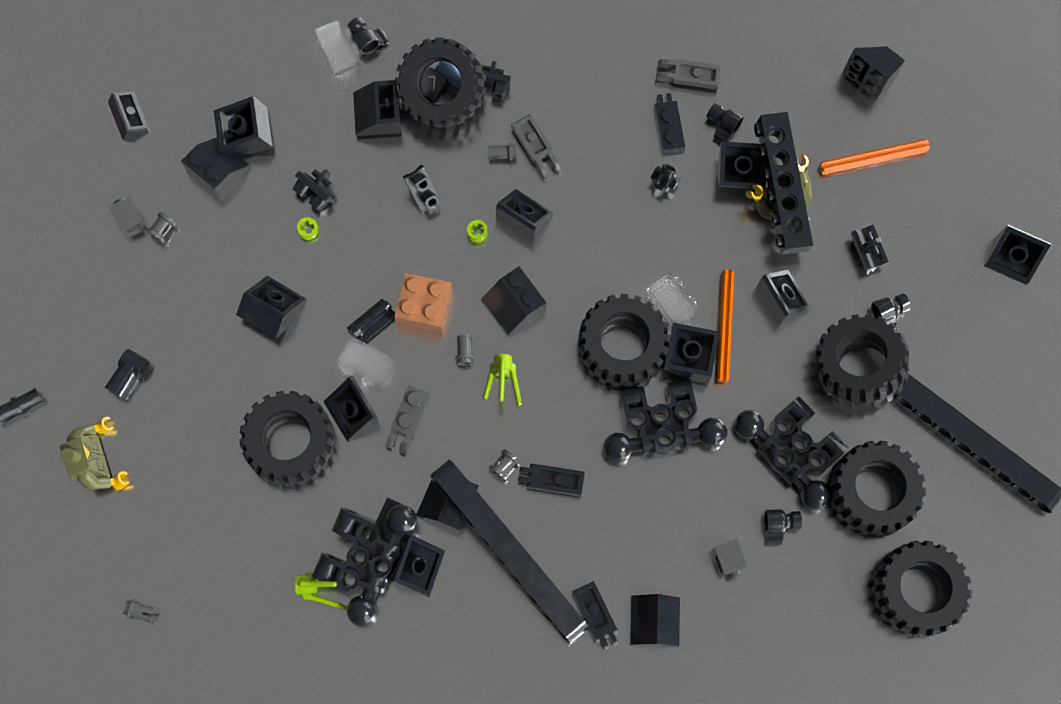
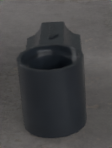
(130, 367)

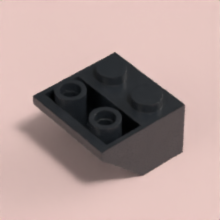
(874, 68)
(377, 109)

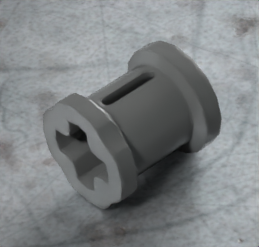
(161, 227)
(504, 464)

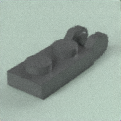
(689, 73)
(535, 143)
(408, 417)

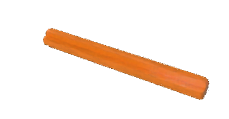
(874, 156)
(725, 326)

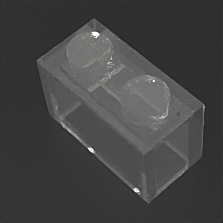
(337, 47)
(672, 300)
(365, 363)

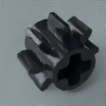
(665, 177)

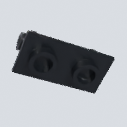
(372, 321)

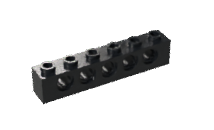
(779, 126)

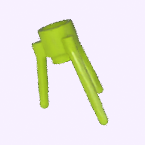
(502, 367)
(307, 585)

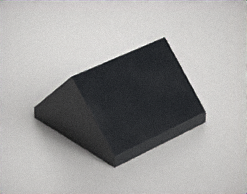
(740, 165)
(523, 214)
(1017, 253)
(783, 296)
(351, 409)
(417, 565)
(655, 620)

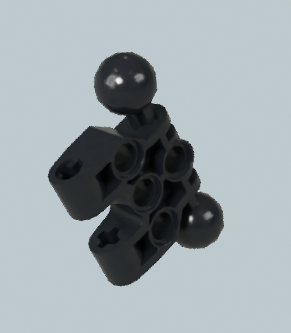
(680, 395)
(814, 493)
(350, 524)

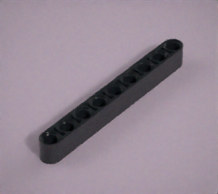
(979, 445)
(509, 551)

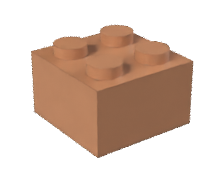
(423, 303)

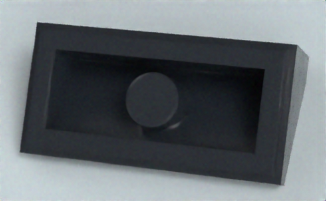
(127, 114)

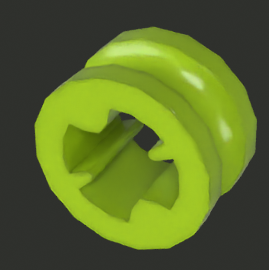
(312, 223)
(479, 237)

